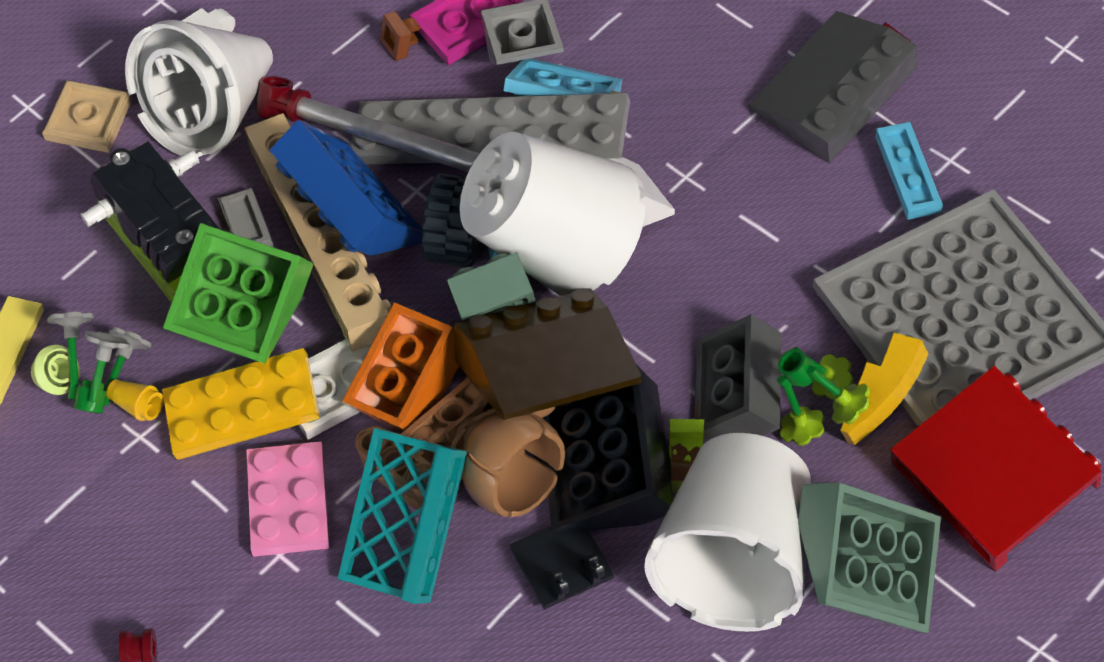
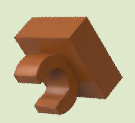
(398, 34)

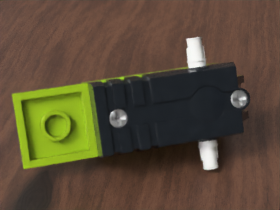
(150, 210)

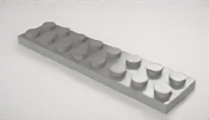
(580, 122)

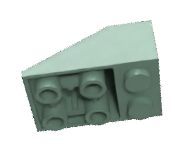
(491, 287)

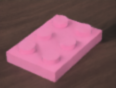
(287, 499)

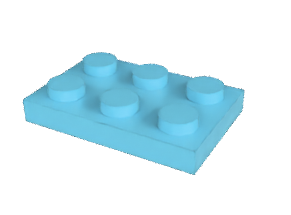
(543, 78)

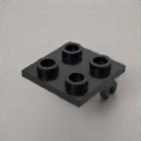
(561, 564)

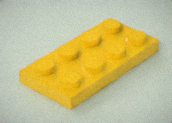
(240, 404)

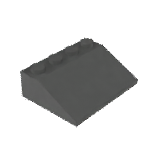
(836, 83)

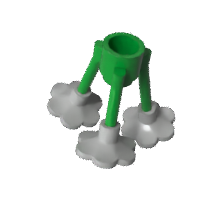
(92, 394)

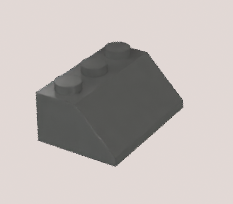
(738, 379)

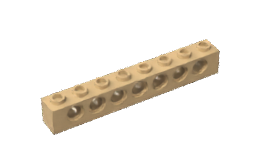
(338, 271)

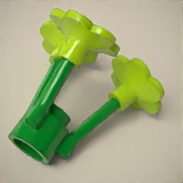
(830, 379)

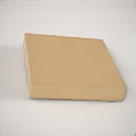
(87, 116)

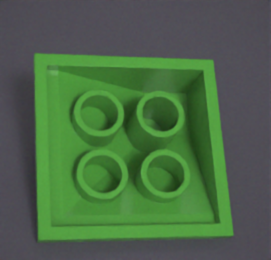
(237, 293)

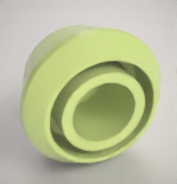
(51, 370)

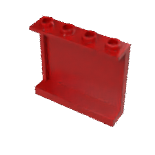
(994, 465)

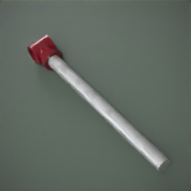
(278, 97)

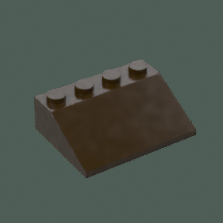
(545, 353)

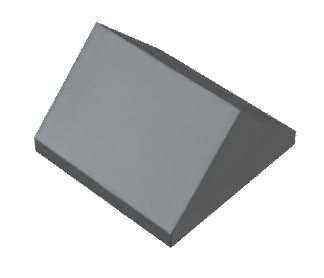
(520, 32)

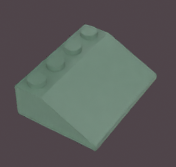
(870, 554)

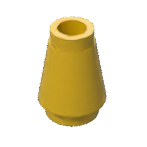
(137, 399)

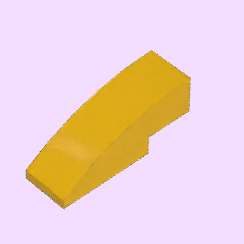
(887, 384)

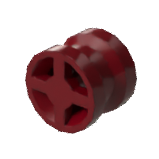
(138, 646)

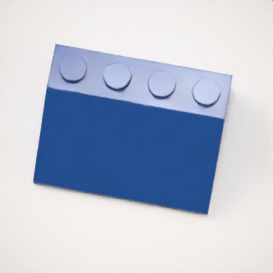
(345, 191)

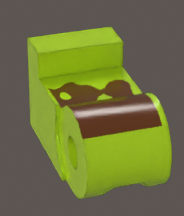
(684, 445)

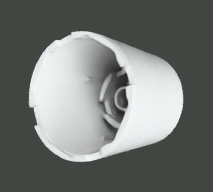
(556, 207)
(734, 536)

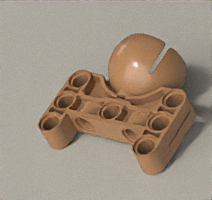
(495, 466)

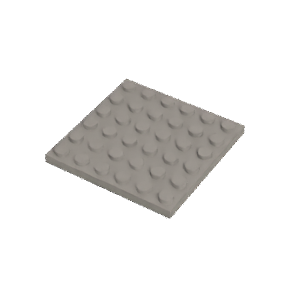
(975, 297)

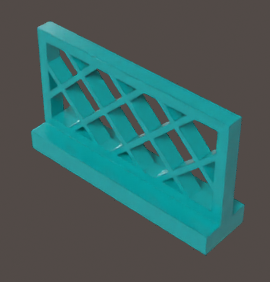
(432, 523)

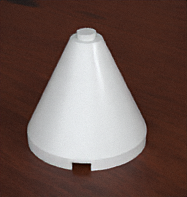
(194, 82)

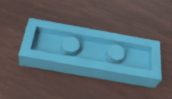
(908, 171)

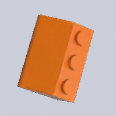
(404, 369)

